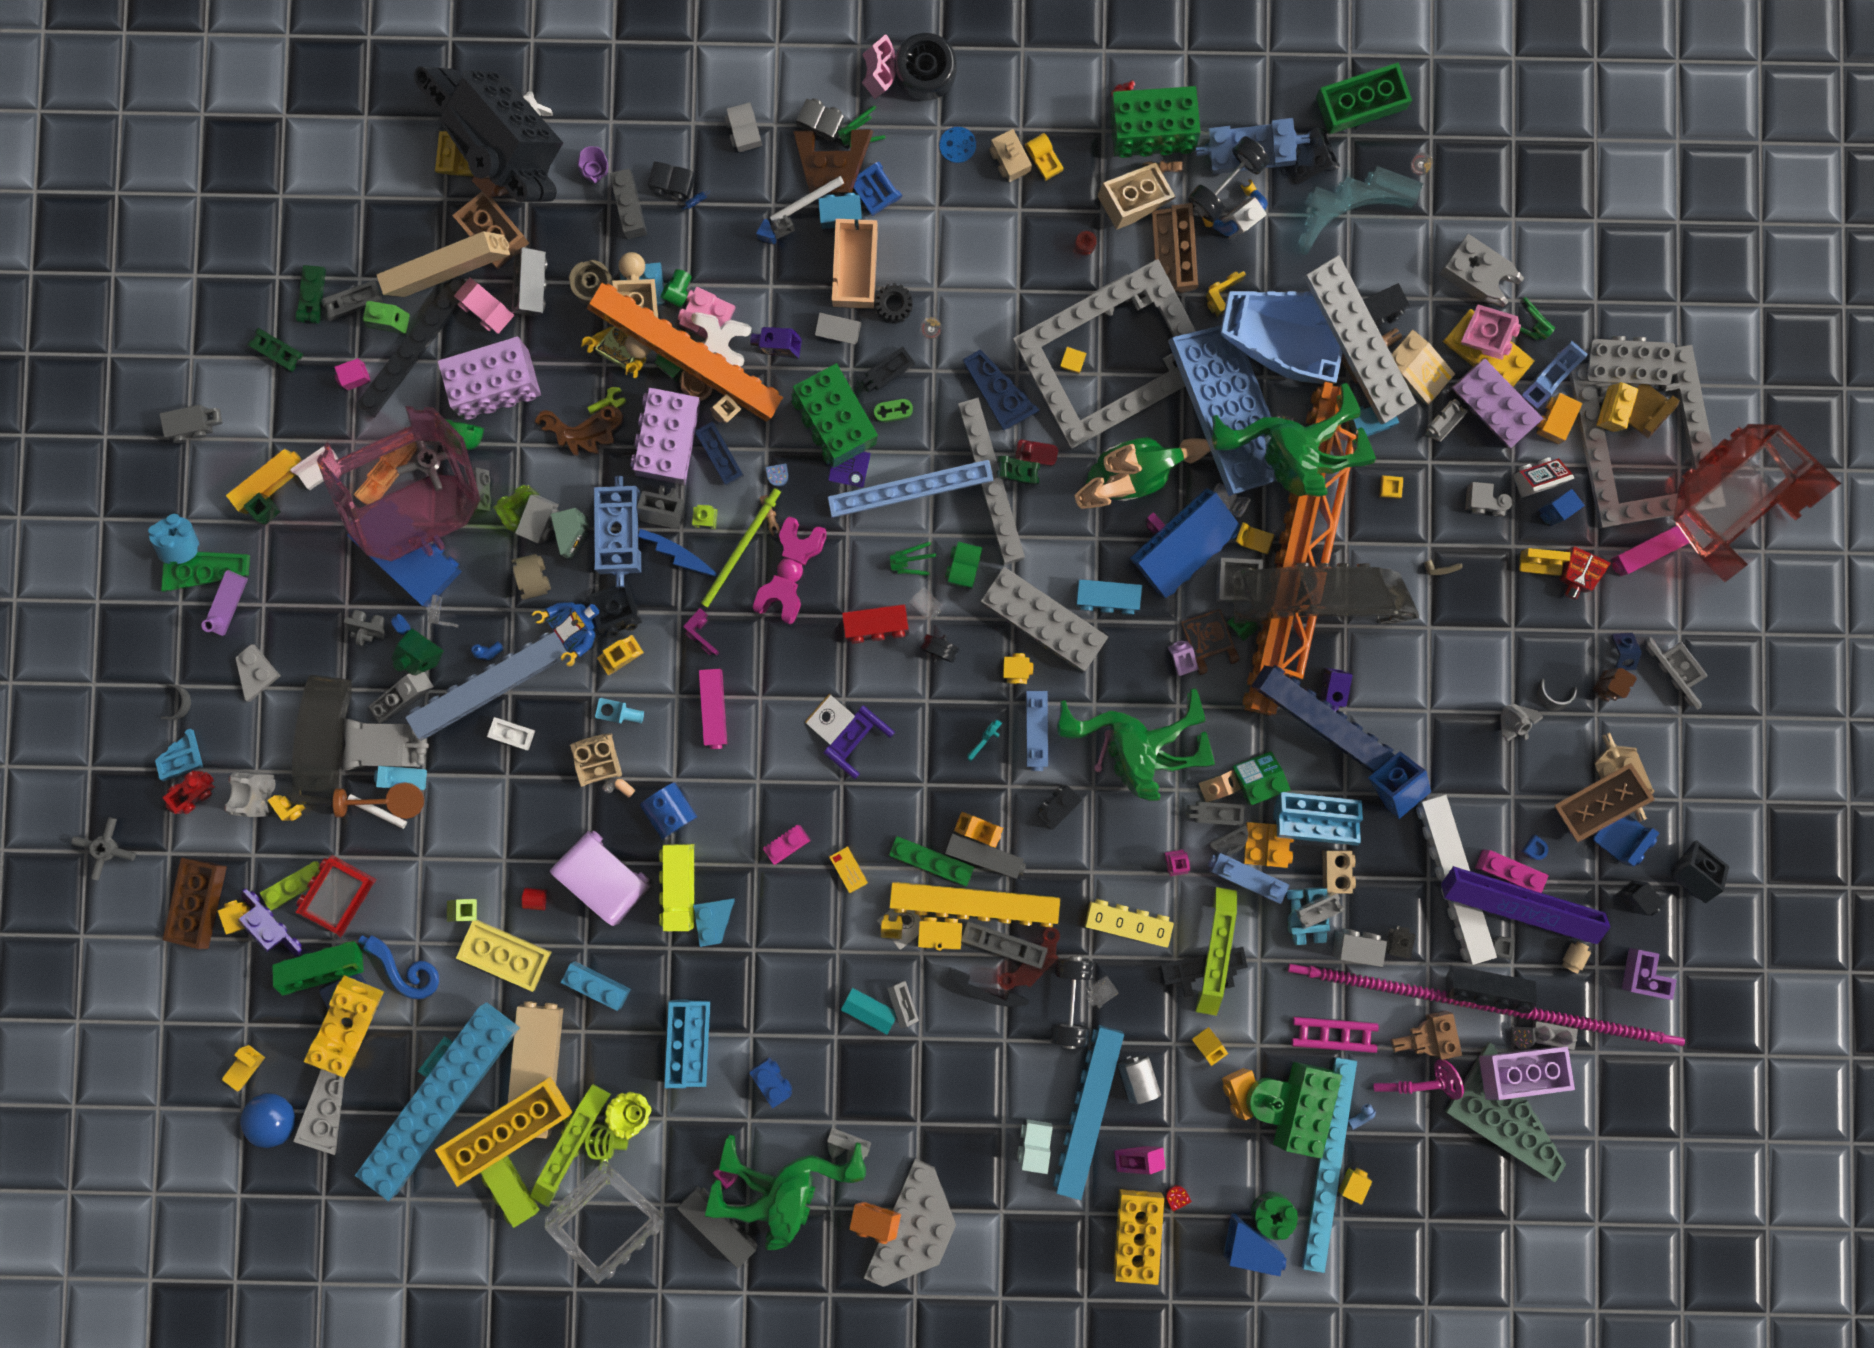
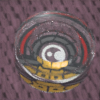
(1421, 164)
(931, 328)

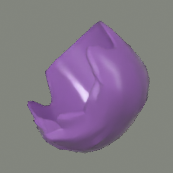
(592, 164)

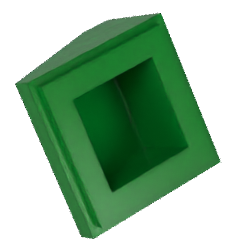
(1243, 630)

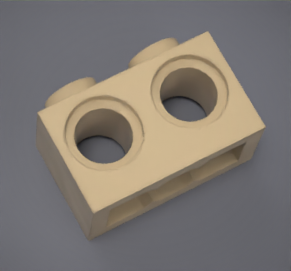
(1332, 872)

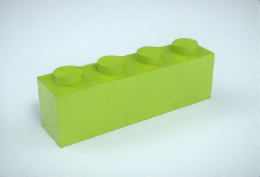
(509, 1192)

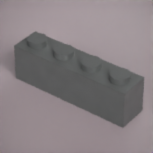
(721, 1232)

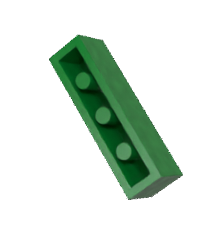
(317, 968)

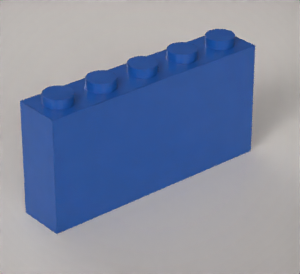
(1186, 543)
(421, 573)

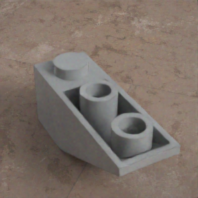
(400, 696)

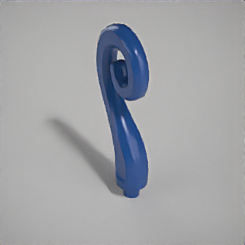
(382, 952)

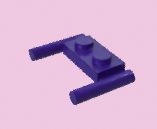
(851, 737)

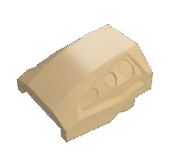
(595, 761)

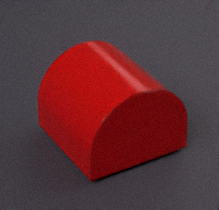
(534, 899)

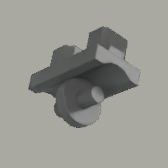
(363, 630)

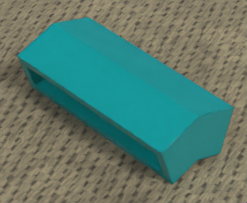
(869, 1011)

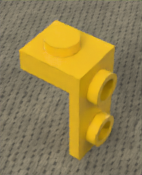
(1216, 303)

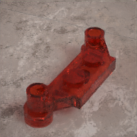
(1029, 974)

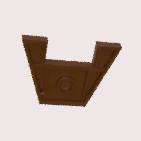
(825, 166)

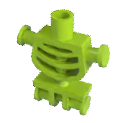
(613, 1142)

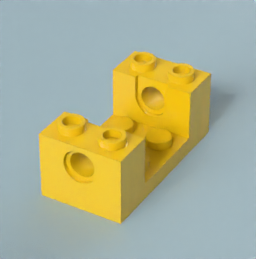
(335, 1043)

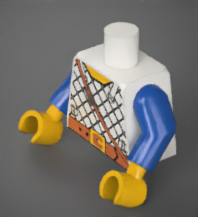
(1242, 216)

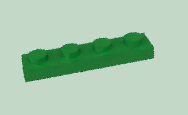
(931, 861)

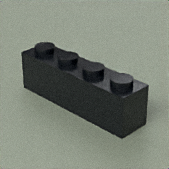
(1491, 989)

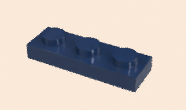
(719, 453)

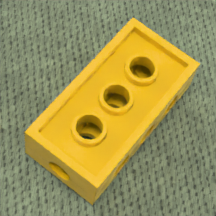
(1149, 1246)

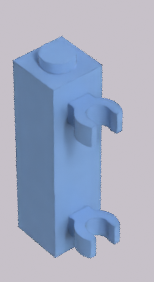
(1036, 730)
(1248, 877)

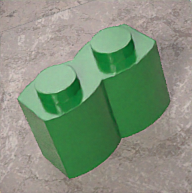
(964, 565)

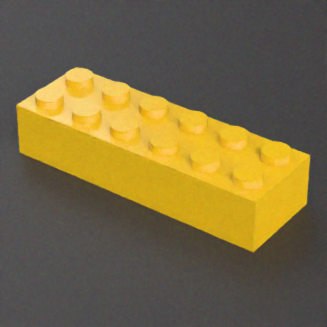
(503, 1131)

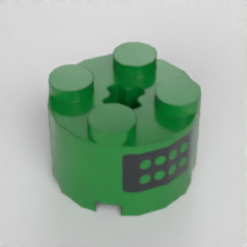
(1280, 1226)

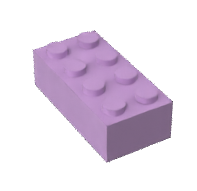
(1496, 403)
(1526, 1073)

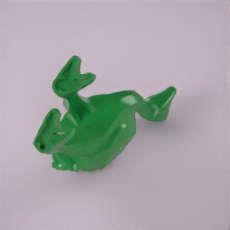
(1294, 448)
(1137, 749)
(784, 1194)

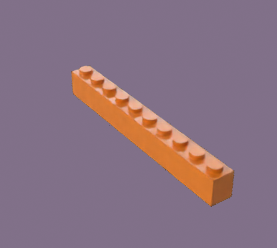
(684, 352)

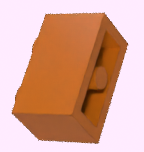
(875, 1222)

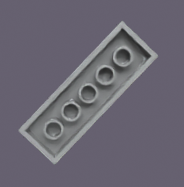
(1044, 619)

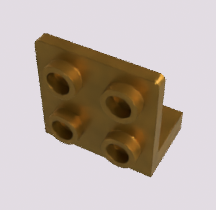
(1650, 410)

